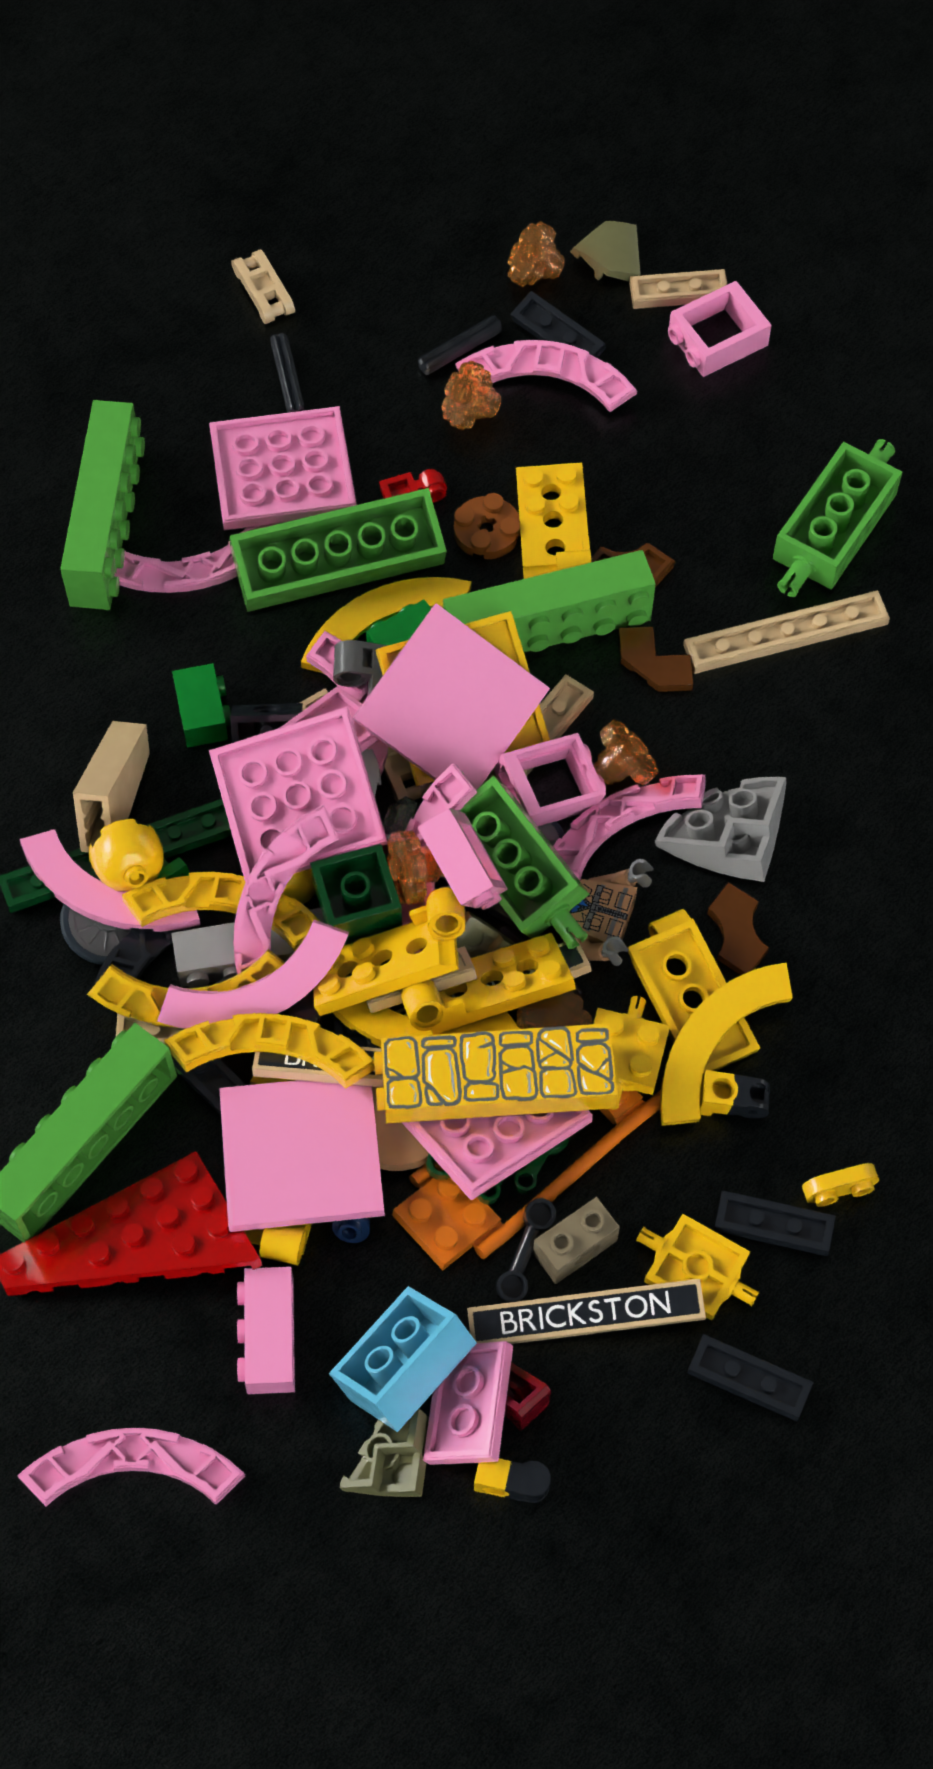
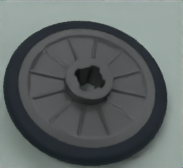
(88, 937)

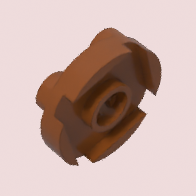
(483, 510)

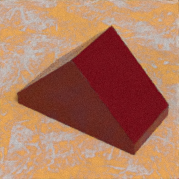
(525, 1397)

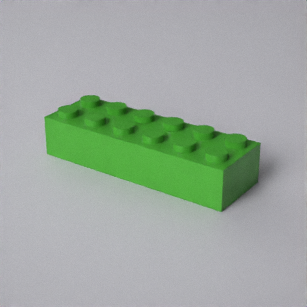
(102, 505)
(337, 549)
(568, 601)
(83, 1130)

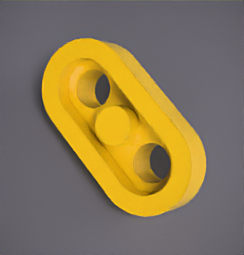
(828, 1187)

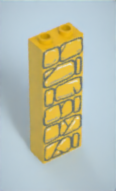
(496, 1073)

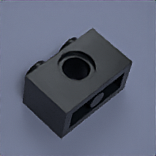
(260, 718)

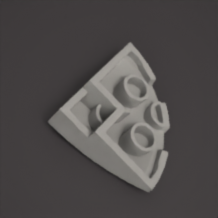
(731, 831)

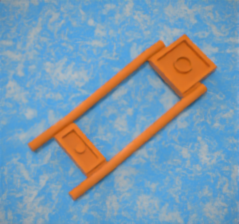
(450, 1223)

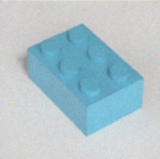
(403, 1358)

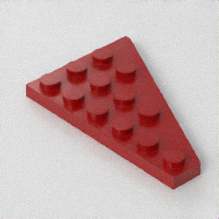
(153, 1228)

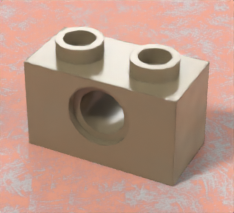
(576, 1240)

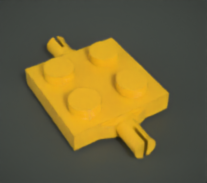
(636, 1047)
(701, 1254)

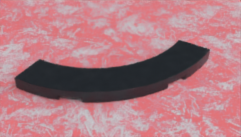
(143, 945)

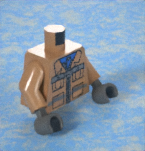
(608, 911)

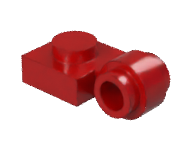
(405, 484)

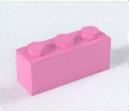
(267, 1330)

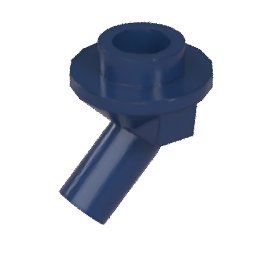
(352, 1230)

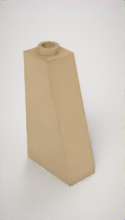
(110, 780)

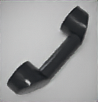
(537, 1216)

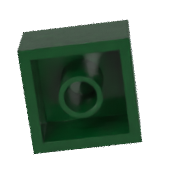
(357, 892)

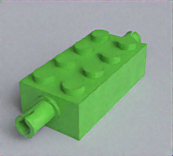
(836, 516)
(536, 876)

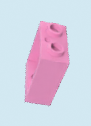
(744, 313)
(579, 759)
(463, 859)

